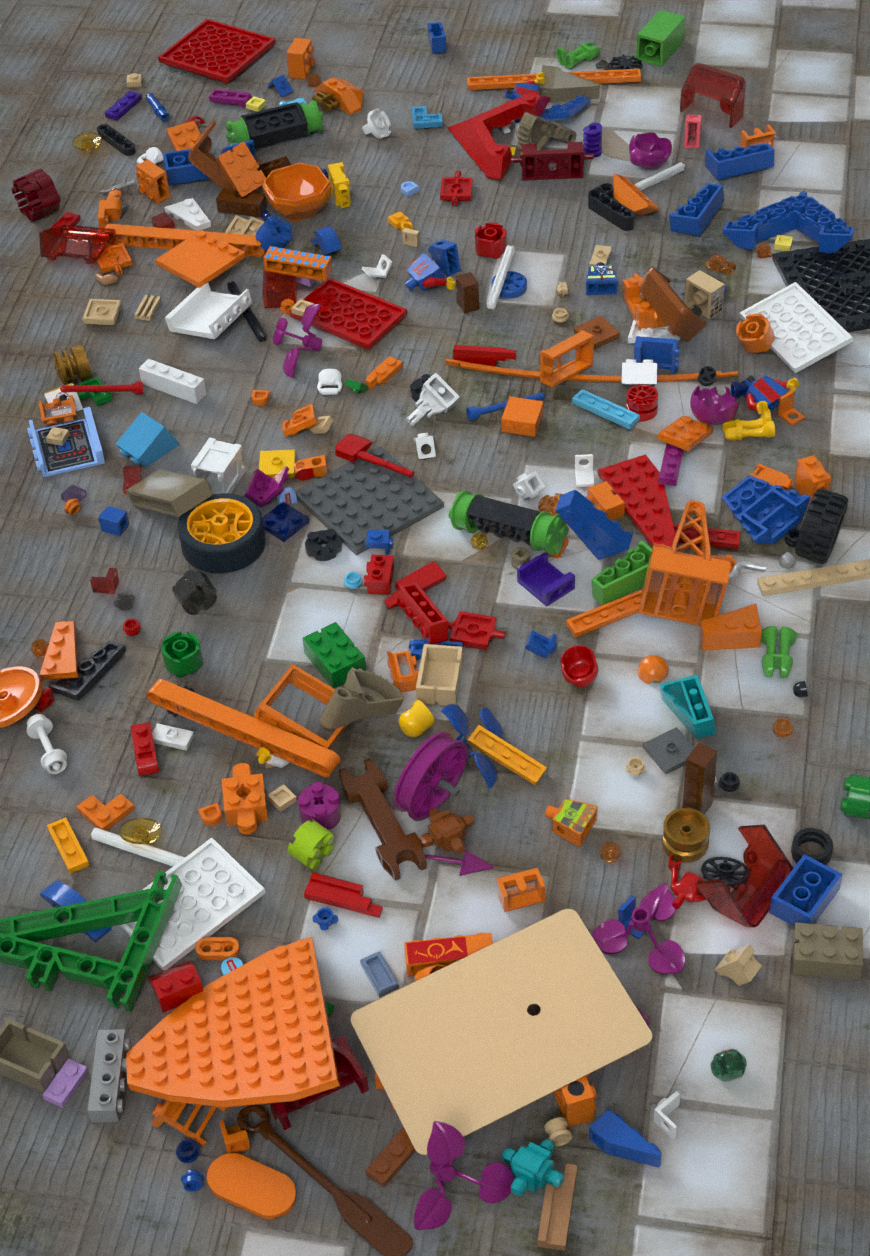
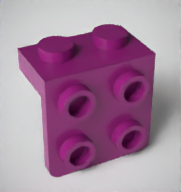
(263, 488)

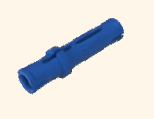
(159, 109)

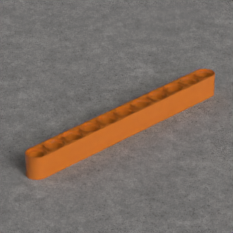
(169, 238)
(243, 727)

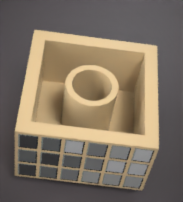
(705, 293)

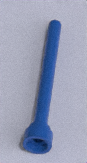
(475, 412)

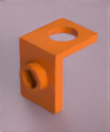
(786, 408)

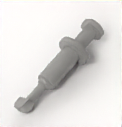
(121, 186)

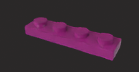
(670, 465)

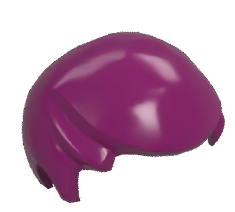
(712, 407)

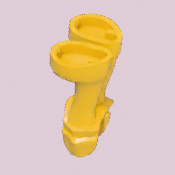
(739, 429)

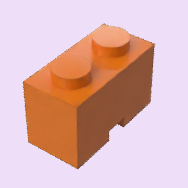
(604, 499)

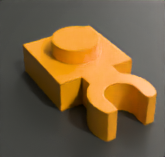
(399, 220)

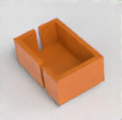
(241, 170)

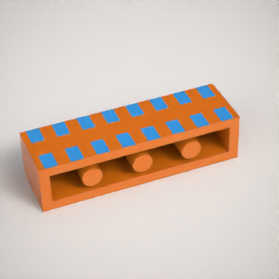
(297, 263)

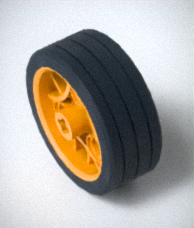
(222, 533)

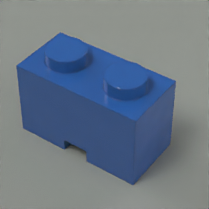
(436, 37)

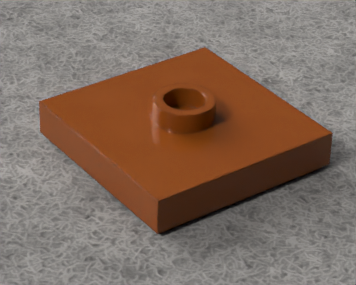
(601, 329)

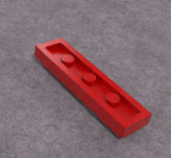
(717, 537)

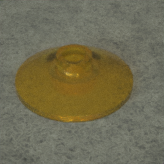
(87, 141)
(140, 830)

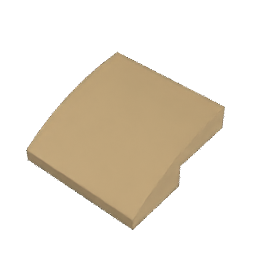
(243, 226)

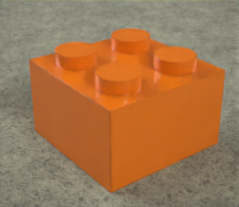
(300, 58)

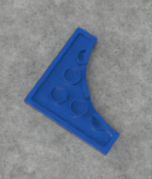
(565, 110)

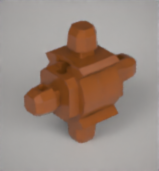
(446, 830)

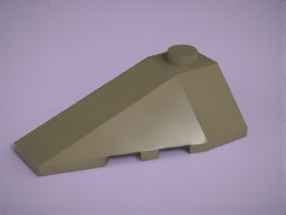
(566, 86)

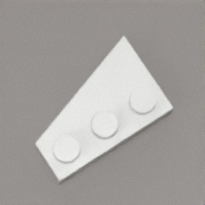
(190, 213)

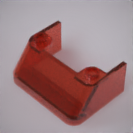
(717, 85)
(767, 869)

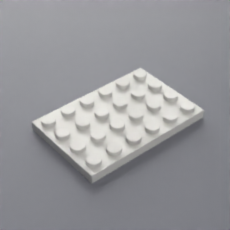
(800, 327)
(210, 896)

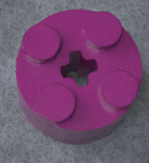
(320, 804)

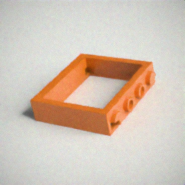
(309, 685)

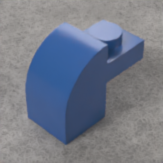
(327, 240)

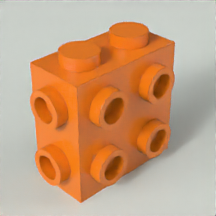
(811, 476)

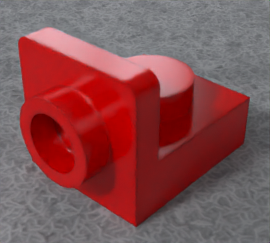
(45, 700)

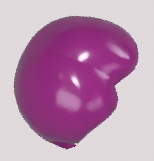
(649, 151)

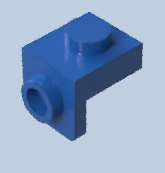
(379, 539)
(540, 644)

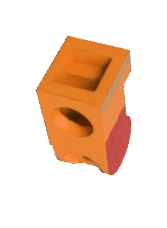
(311, 467)

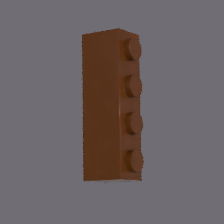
(700, 778)

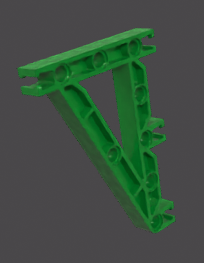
(25, 931)

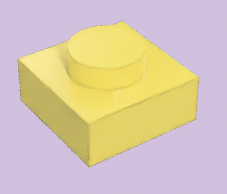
(256, 104)
(783, 243)

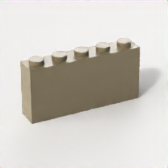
(169, 492)

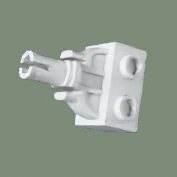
(435, 397)

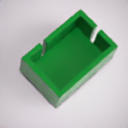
(333, 654)

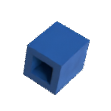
(113, 520)

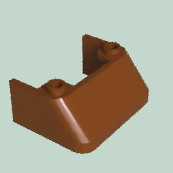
(206, 162)
(669, 305)

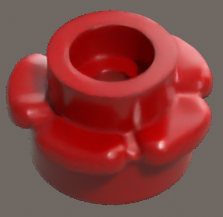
(131, 627)

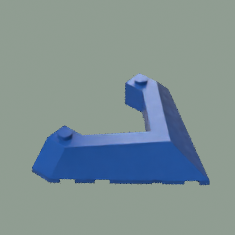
(789, 214)

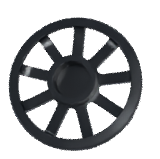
(625, 64)
(725, 871)

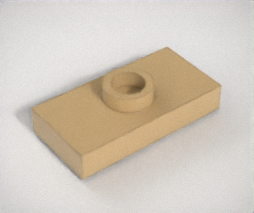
(600, 254)

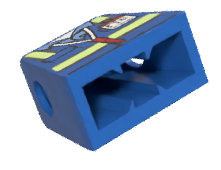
(601, 280)

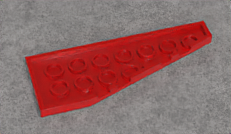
(644, 498)

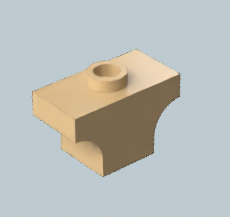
(739, 965)

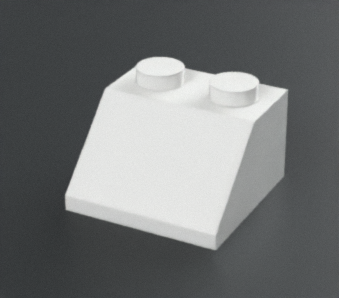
(639, 373)

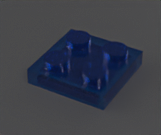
(284, 521)

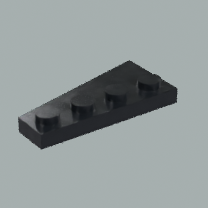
(89, 671)

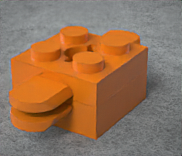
(244, 799)

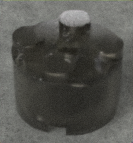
(195, 592)

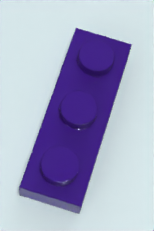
(123, 105)

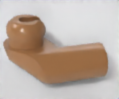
(106, 280)

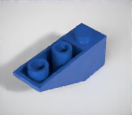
(620, 1140)

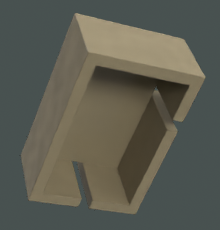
(827, 951)
(32, 1061)

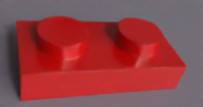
(67, 219)

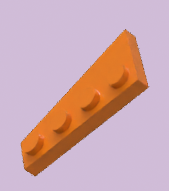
(61, 657)

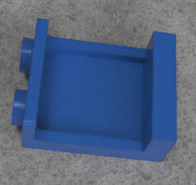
(660, 350)

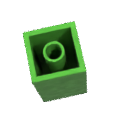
(660, 38)

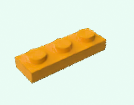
(68, 845)

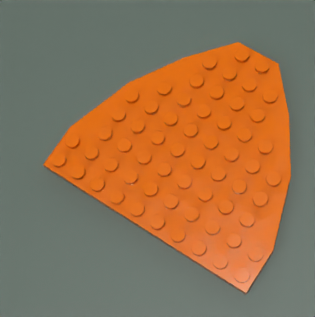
(243, 1038)

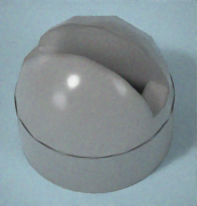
(787, 560)

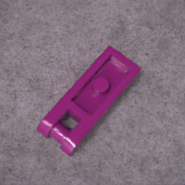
(230, 97)

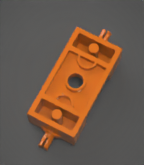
(641, 311)

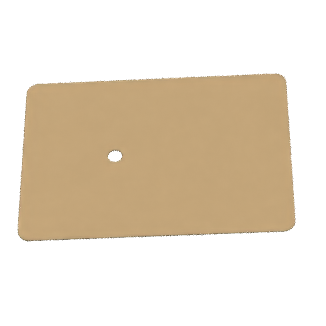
(469, 1050)

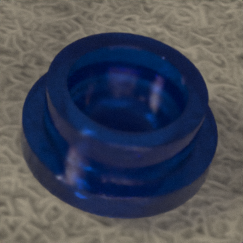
(187, 1145)

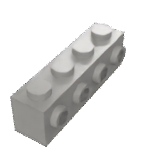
(108, 1076)

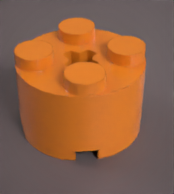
(755, 333)

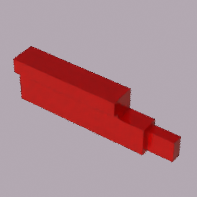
(482, 355)
(426, 578)
(340, 894)

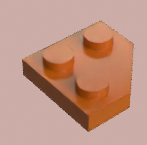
(301, 419)

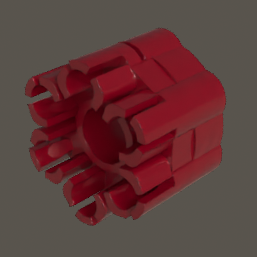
(39, 194)

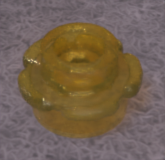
(482, 543)

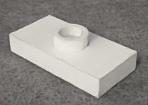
(172, 736)

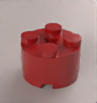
(490, 240)

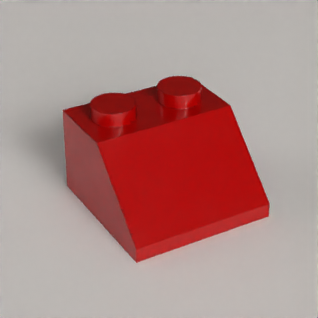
(175, 985)

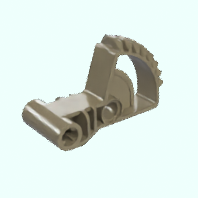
(541, 130)
(364, 697)

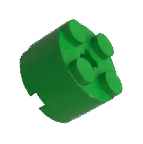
(181, 653)
(857, 796)

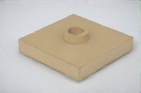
(102, 312)

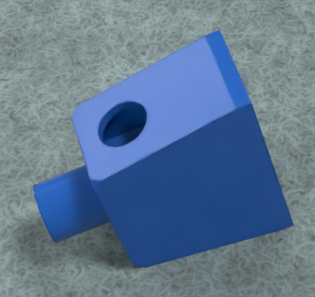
(445, 256)

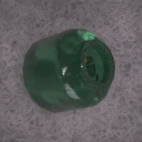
(728, 1065)

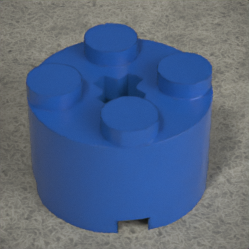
(274, 233)

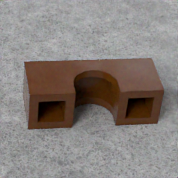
(250, 206)

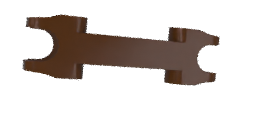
(395, 845)

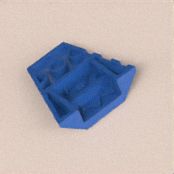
(766, 509)

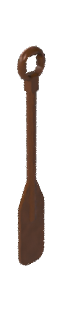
(355, 1210)

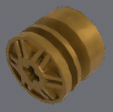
(72, 365)

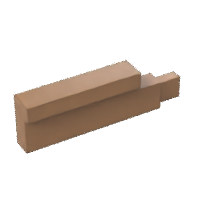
(557, 1211)

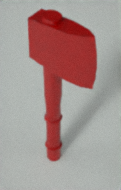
(355, 447)

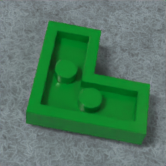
(97, 397)

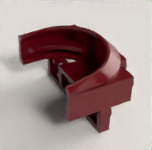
(348, 1073)

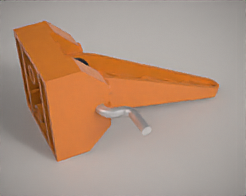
(700, 576)

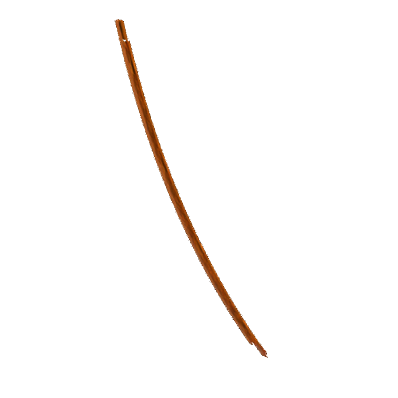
(584, 378)

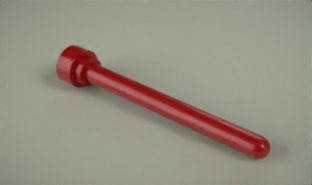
(136, 388)

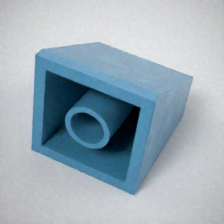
(146, 441)

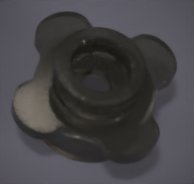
(124, 601)

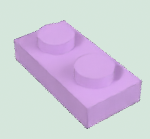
(65, 1083)

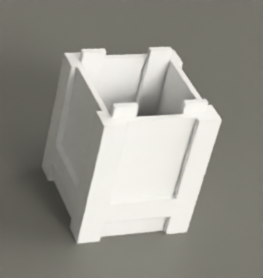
(220, 465)

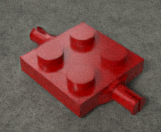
(456, 188)
(474, 630)

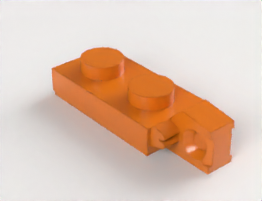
(383, 372)

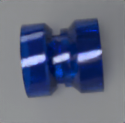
(738, 389)

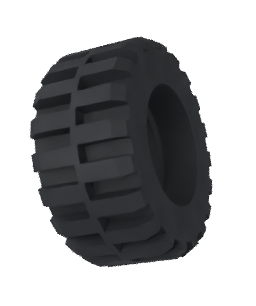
(821, 526)

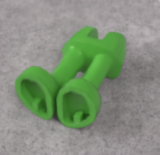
(584, 51)
(777, 661)

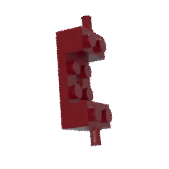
(536, 163)

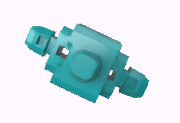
(532, 1167)

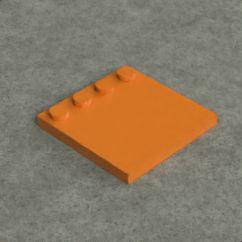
(200, 258)

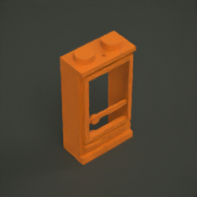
(584, 358)

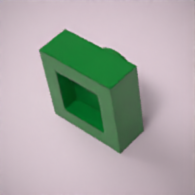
(356, 386)

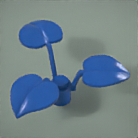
(460, 721)

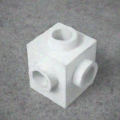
(528, 485)

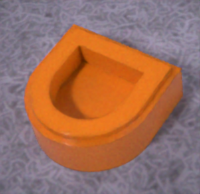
(260, 397)
(211, 814)

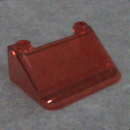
(75, 242)

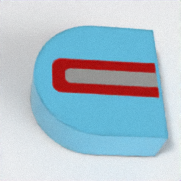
(230, 964)

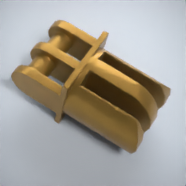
(326, 101)

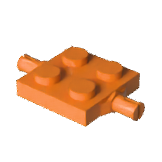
(114, 258)

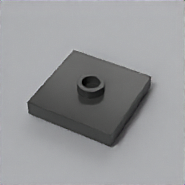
(669, 750)

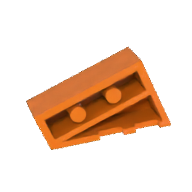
(732, 630)

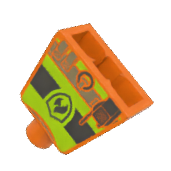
(572, 820)

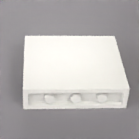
(207, 312)

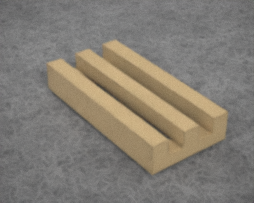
(144, 308)

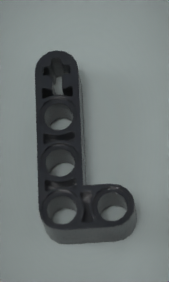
(602, 203)

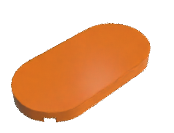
(251, 1186)

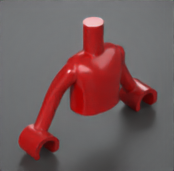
(686, 887)

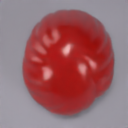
(579, 665)

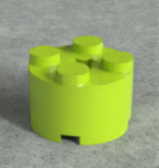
(311, 844)

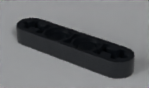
(116, 139)

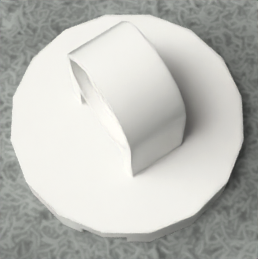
(377, 124)

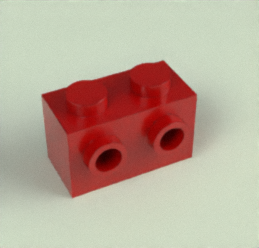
(380, 574)

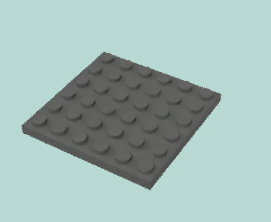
(367, 498)

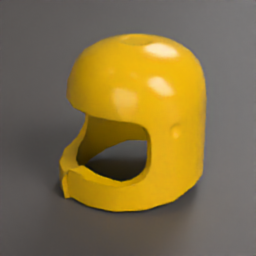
(416, 720)

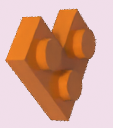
(106, 815)

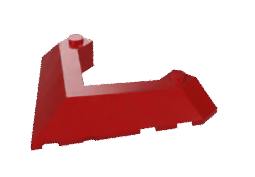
(476, 137)

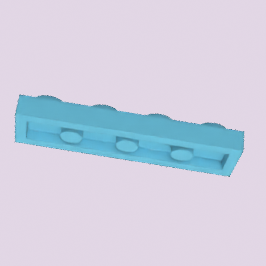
(605, 409)

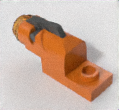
(111, 208)

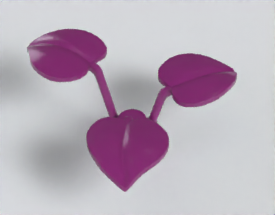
(310, 341)
(657, 904)
(442, 1147)

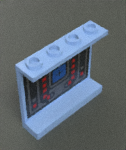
(79, 451)

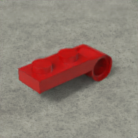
(144, 749)

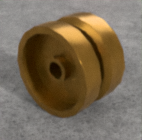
(686, 834)

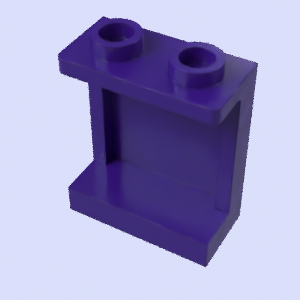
(545, 580)

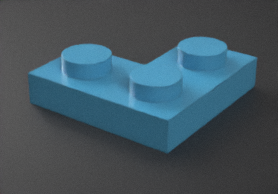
(424, 120)

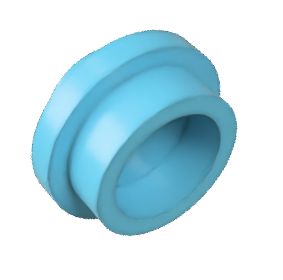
(353, 580)

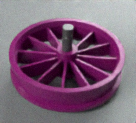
(431, 775)

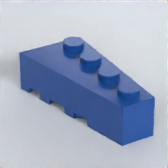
(739, 161)
(698, 210)
(592, 526)

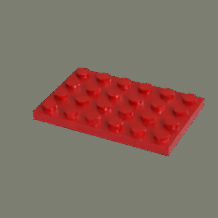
(352, 313)

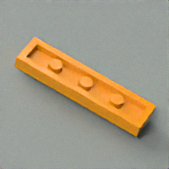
(507, 755)

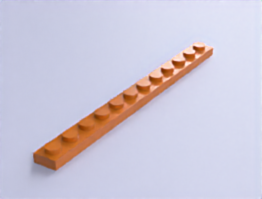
(510, 81)

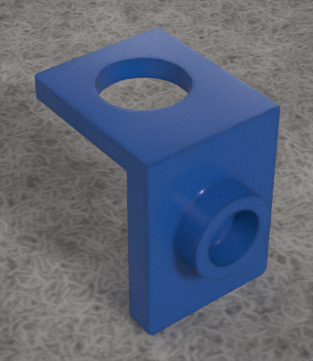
(282, 85)
(625, 916)

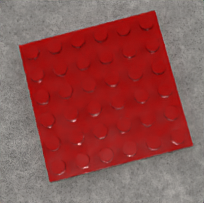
(217, 50)

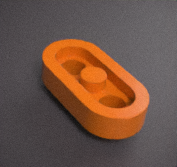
(217, 947)

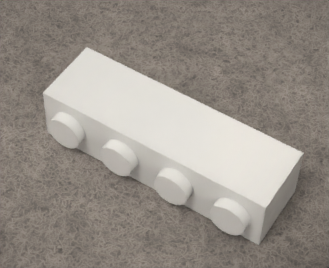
(172, 381)

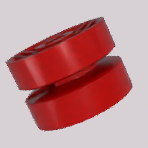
(643, 401)

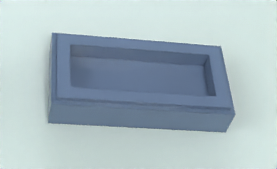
(379, 974)

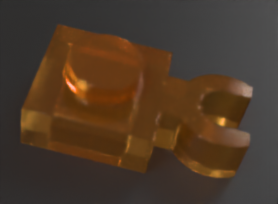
(720, 263)

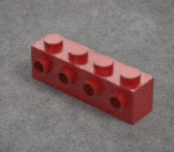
(423, 613)

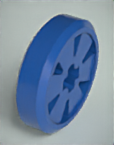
(514, 285)

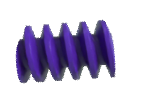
(593, 139)

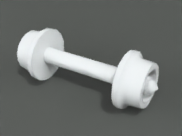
(54, 759)

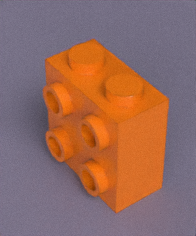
(152, 181)
(522, 416)

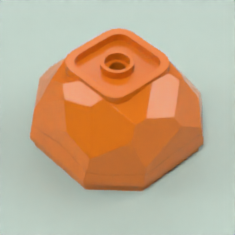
(297, 191)

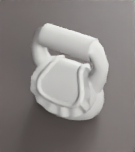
(152, 154)
(329, 377)

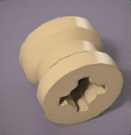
(558, 1131)

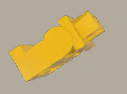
(340, 185)

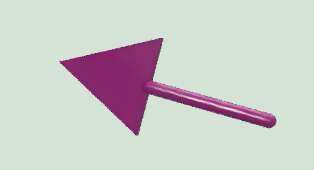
(470, 863)

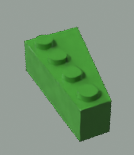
(623, 577)

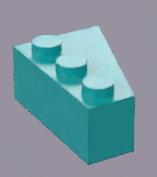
(689, 704)

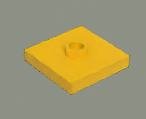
(274, 461)

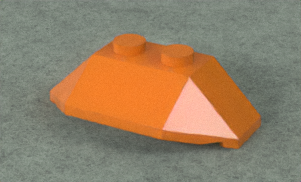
(346, 92)
(631, 196)

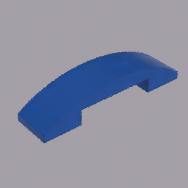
(61, 895)

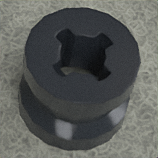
(709, 373)

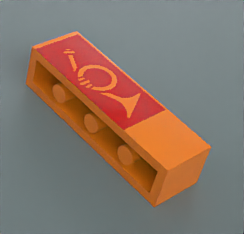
(442, 950)

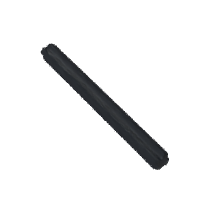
(248, 314)

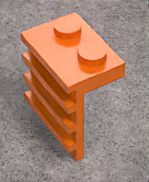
(169, 1113)

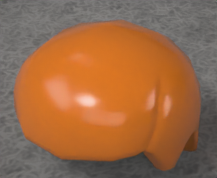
(653, 669)

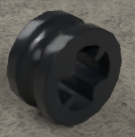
(792, 537)

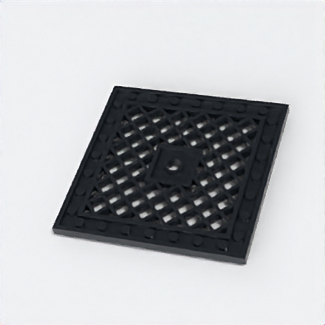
(843, 283)

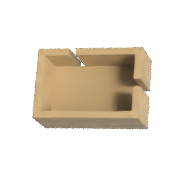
(439, 674)

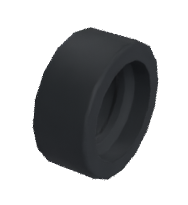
(816, 836)

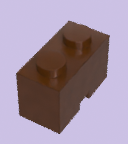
(467, 292)

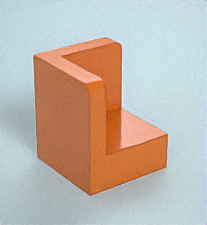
(234, 1138)

